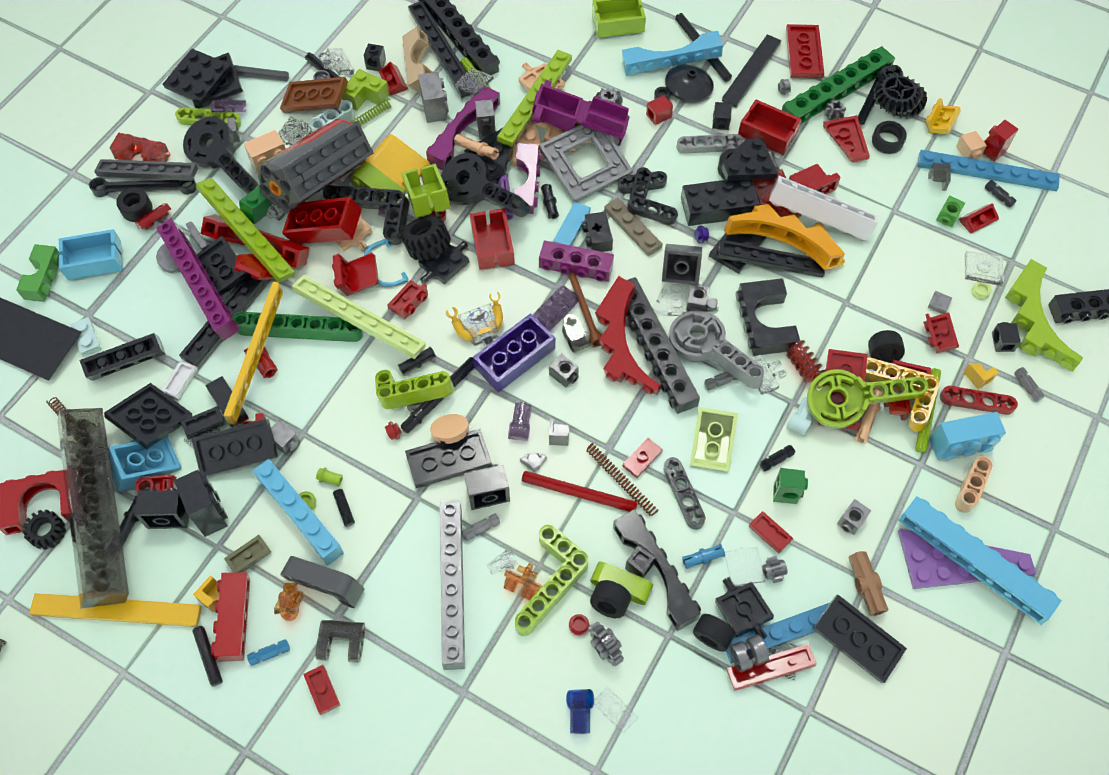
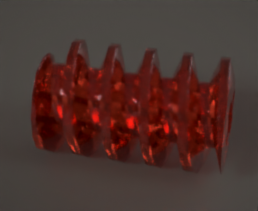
(803, 361)

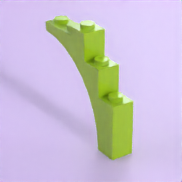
(1030, 317)

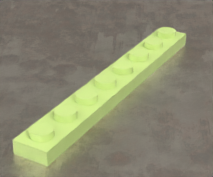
(359, 316)

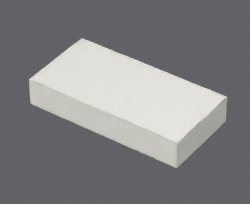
(179, 380)

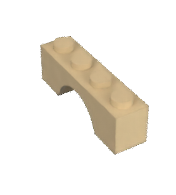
(414, 45)

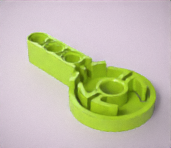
(856, 396)

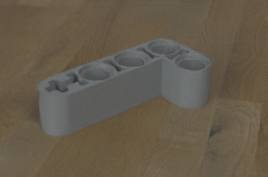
(323, 579)

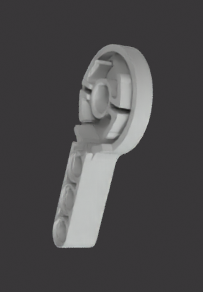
(713, 349)

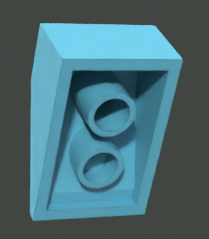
(133, 462)

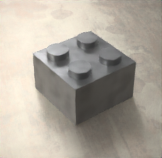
(433, 97)

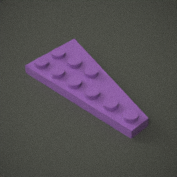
(933, 569)

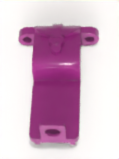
(564, 109)

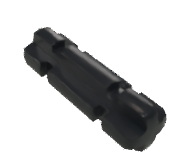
(1000, 193)
(777, 457)
(343, 507)

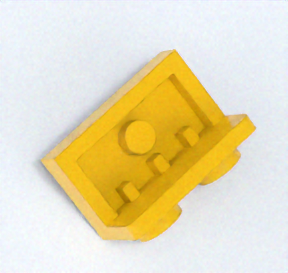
(942, 118)

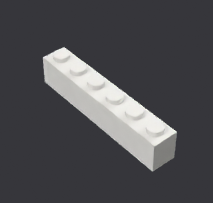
(823, 208)

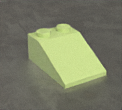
(714, 439)

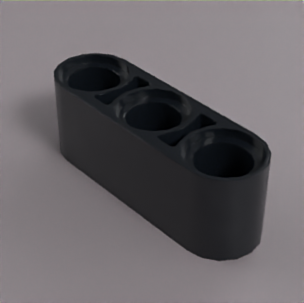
(221, 394)

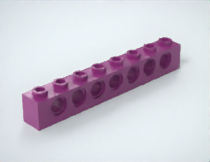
(198, 279)

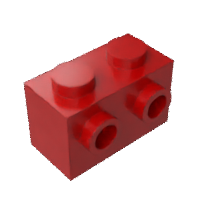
(999, 140)

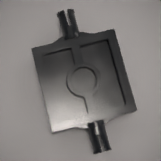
(446, 264)
(744, 608)

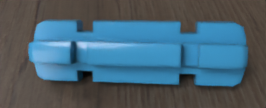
(268, 652)

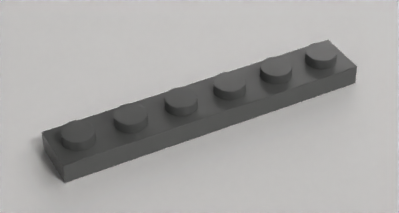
(146, 169)

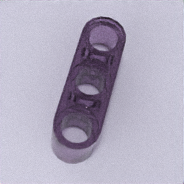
(556, 307)

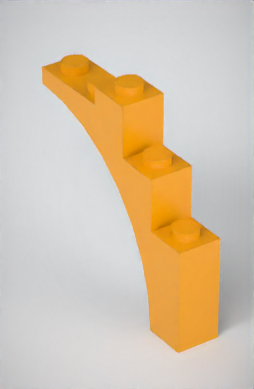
(788, 229)

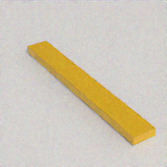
(253, 354)
(131, 611)

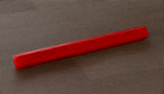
(579, 491)

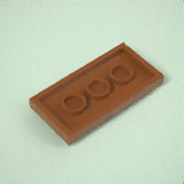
(314, 94)

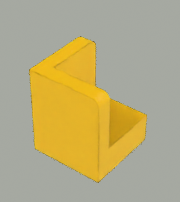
(979, 375)
(207, 593)

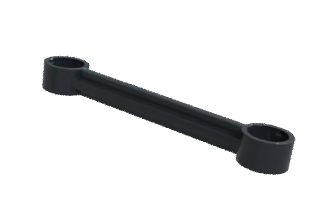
(144, 185)

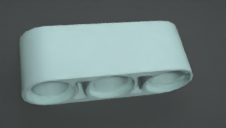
(344, 112)

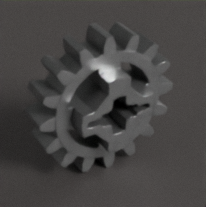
(606, 644)

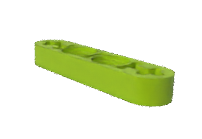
(188, 116)

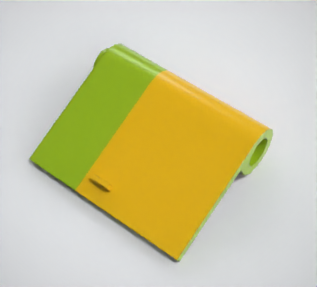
(386, 165)

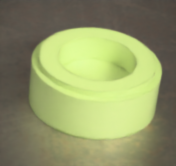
(981, 290)

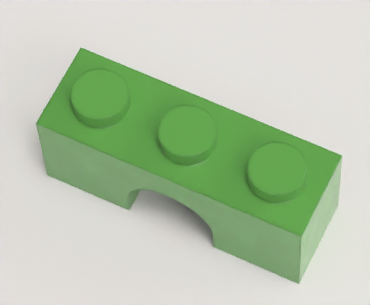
(37, 286)

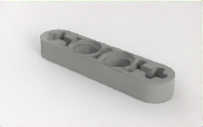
(709, 143)

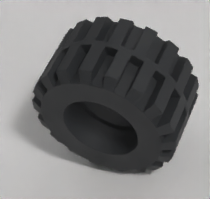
(425, 237)

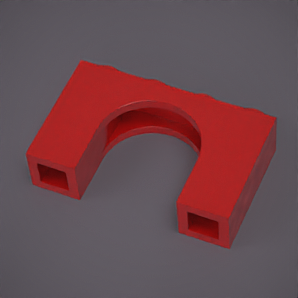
(17, 494)

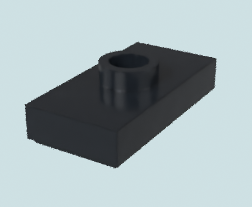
(203, 422)

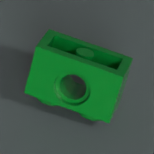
(789, 486)

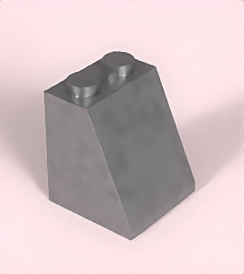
(682, 264)

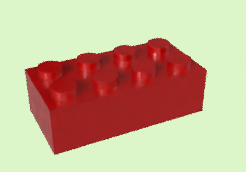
(322, 221)

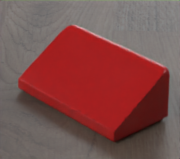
(394, 78)
(979, 218)

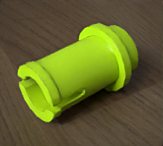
(329, 476)

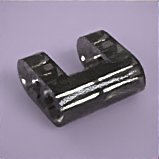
(340, 630)

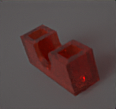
(128, 146)

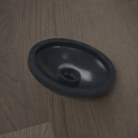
(689, 83)

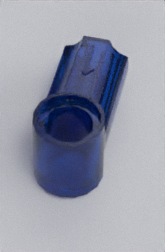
(580, 703)

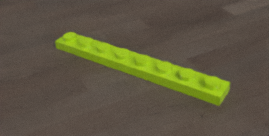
(523, 113)
(245, 230)

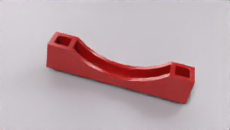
(293, 253)

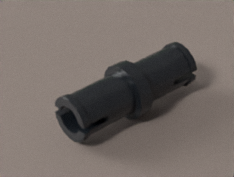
(549, 201)
(411, 363)

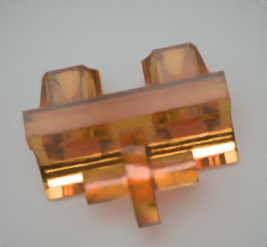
(513, 578)
(289, 602)

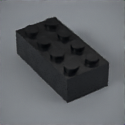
(717, 200)

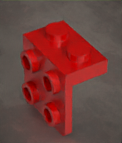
(356, 274)

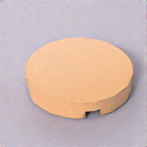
(449, 428)

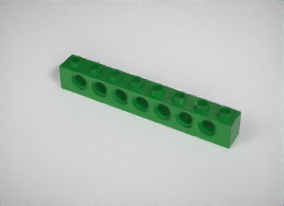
(839, 85)

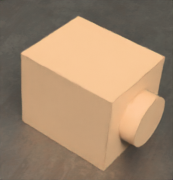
(971, 145)

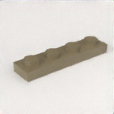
(633, 227)

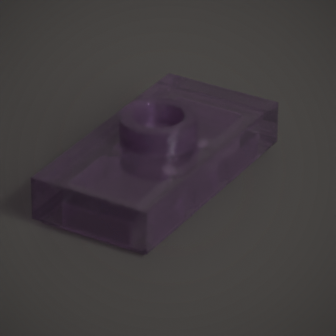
(228, 105)

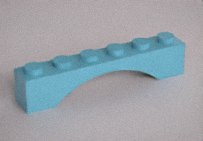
(642, 60)
(298, 512)

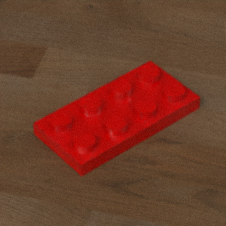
(804, 51)
(848, 361)

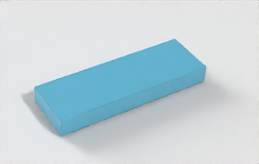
(572, 224)

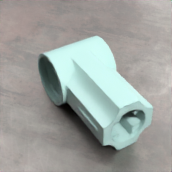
(801, 418)

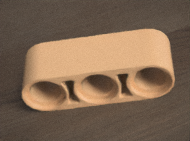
(979, 478)

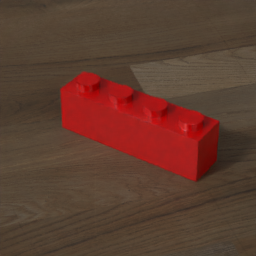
(231, 617)

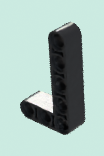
(373, 202)

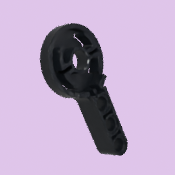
(218, 153)
(479, 185)

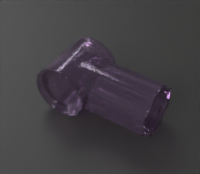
(520, 426)

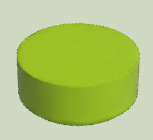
(309, 499)

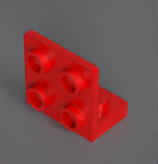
(816, 179)

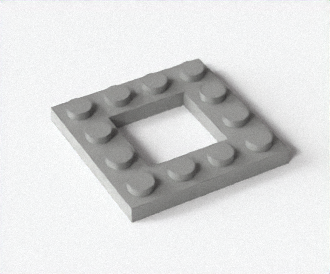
(577, 188)

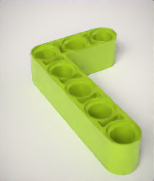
(554, 582)

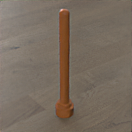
(594, 334)

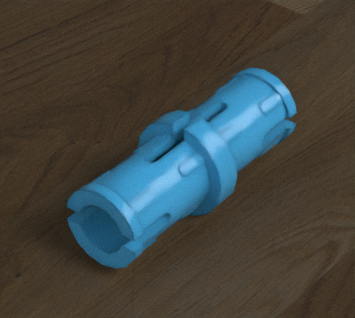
(703, 556)

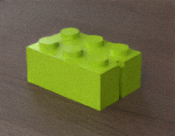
(618, 17)
(426, 197)

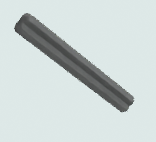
(262, 73)

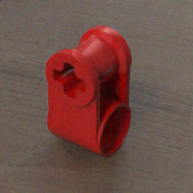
(159, 483)

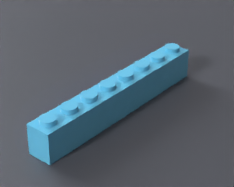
(980, 560)

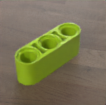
(636, 585)

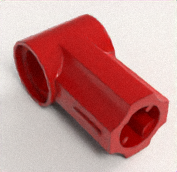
(265, 365)

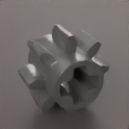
(835, 110)
(774, 569)

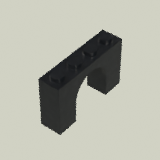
(761, 337)

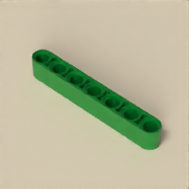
(305, 331)

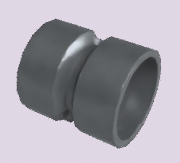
(756, 650)

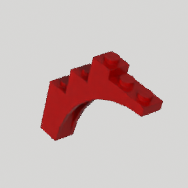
(621, 363)

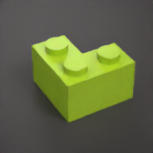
(365, 87)

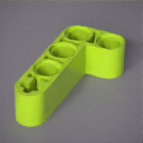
(412, 390)

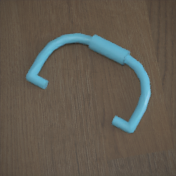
(387, 284)

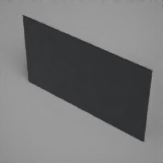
(33, 340)

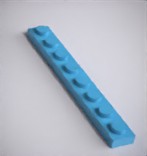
(991, 170)

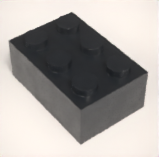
(201, 502)

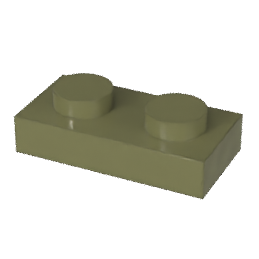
(248, 554)

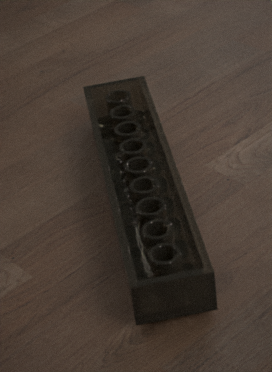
(92, 508)

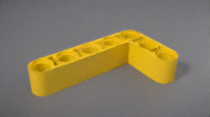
(919, 411)

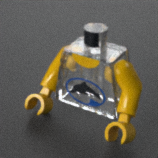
(479, 324)

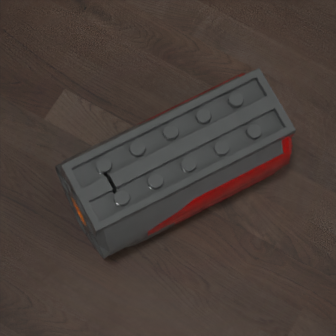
(313, 163)

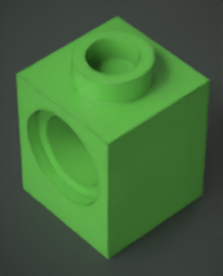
(950, 211)

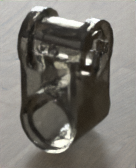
(575, 334)

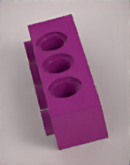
(585, 257)

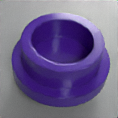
(701, 234)

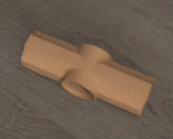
(868, 583)

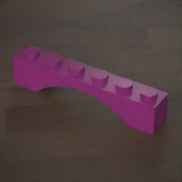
(443, 148)

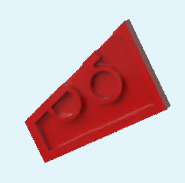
(849, 137)

